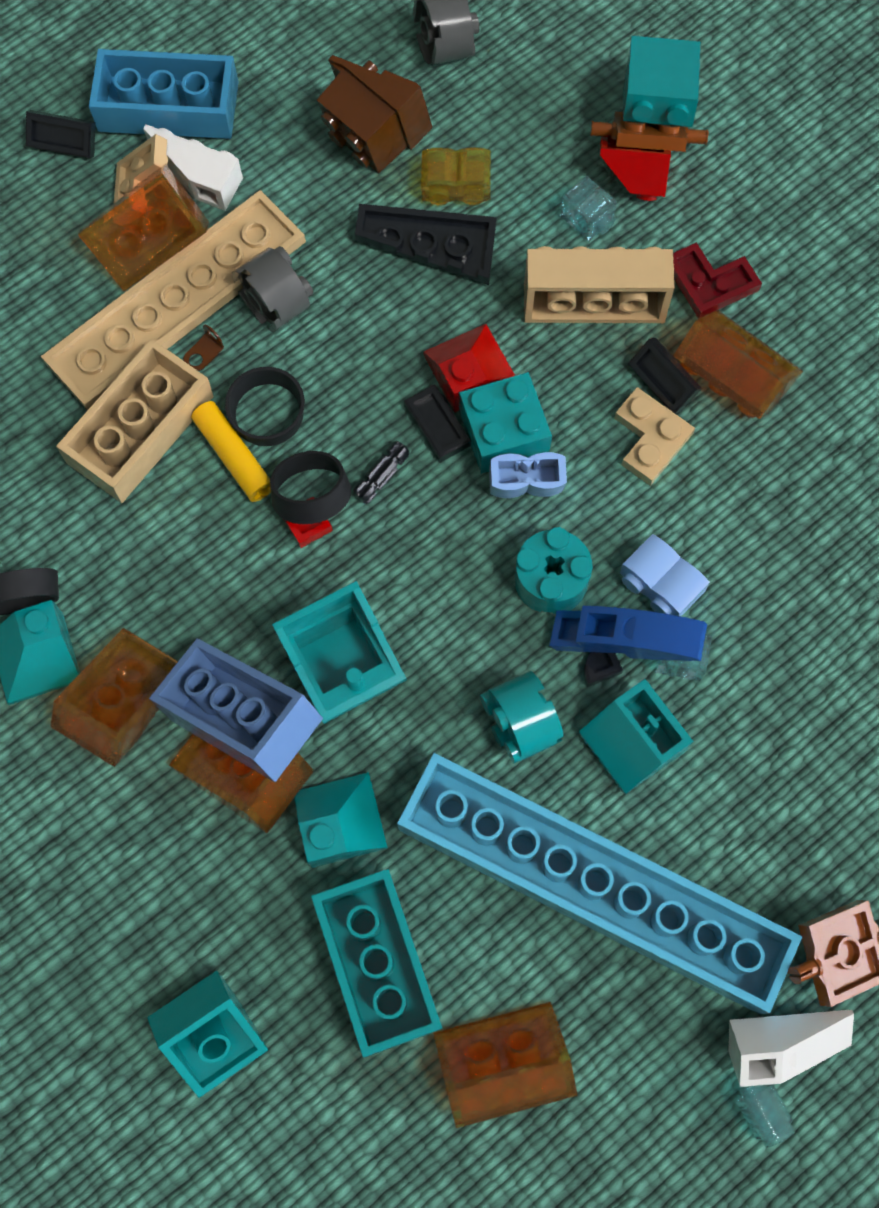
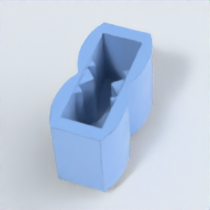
(538, 475)
(663, 577)

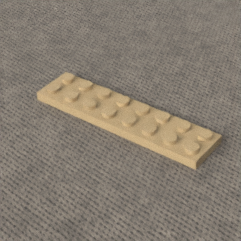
(170, 298)

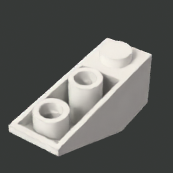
(204, 172)
(785, 1045)

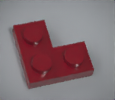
(710, 288)

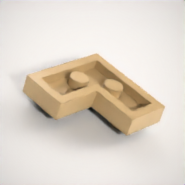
(140, 164)
(660, 433)

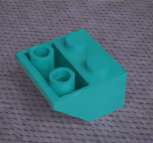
(635, 736)

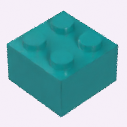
(504, 420)

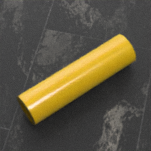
(232, 451)

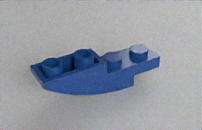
(629, 631)

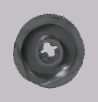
(445, 30)
(273, 288)

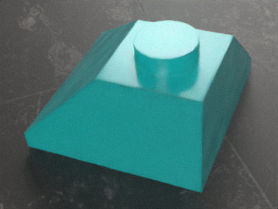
(35, 652)
(339, 820)

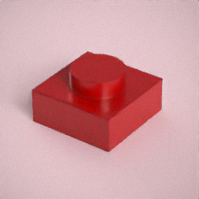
(308, 533)

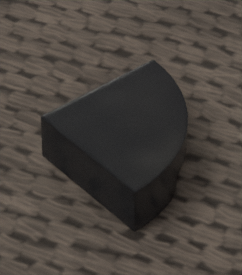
(601, 667)

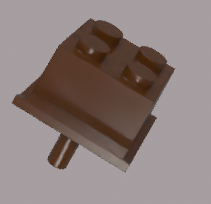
(373, 112)

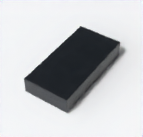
(60, 134)
(664, 375)
(437, 423)

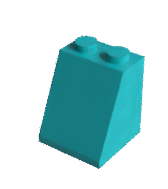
(661, 81)

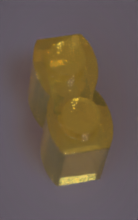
(456, 175)

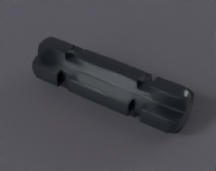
(381, 472)

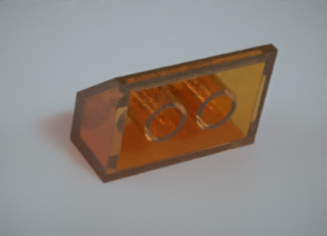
(736, 364)
(505, 1064)

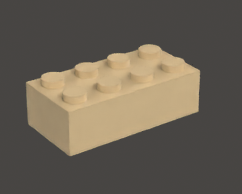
(598, 285)
(135, 420)

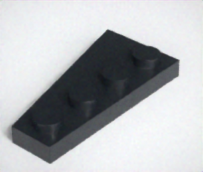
(435, 238)

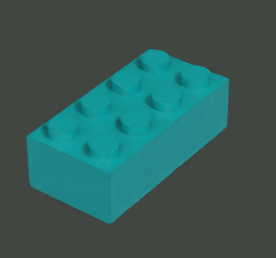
(376, 963)

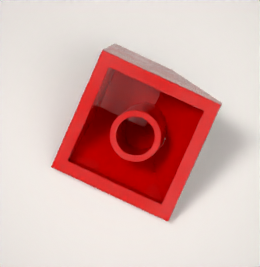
(638, 169)
(467, 363)

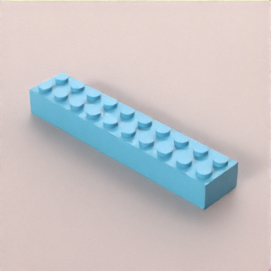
(600, 884)

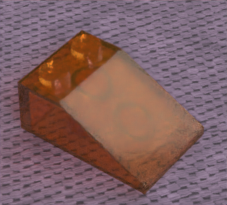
(145, 228)
(110, 699)
(239, 786)

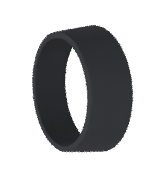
(257, 377)
(316, 509)
(27, 588)

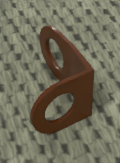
(207, 347)

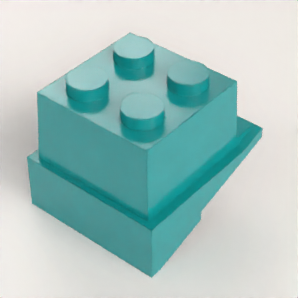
(339, 652)

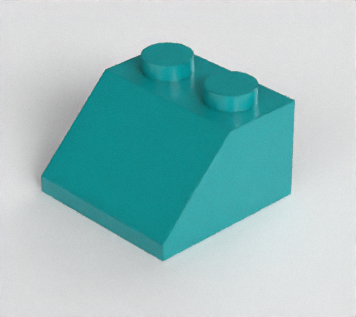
(206, 1034)

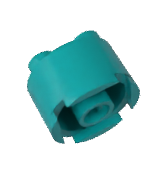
(554, 551)
(522, 717)

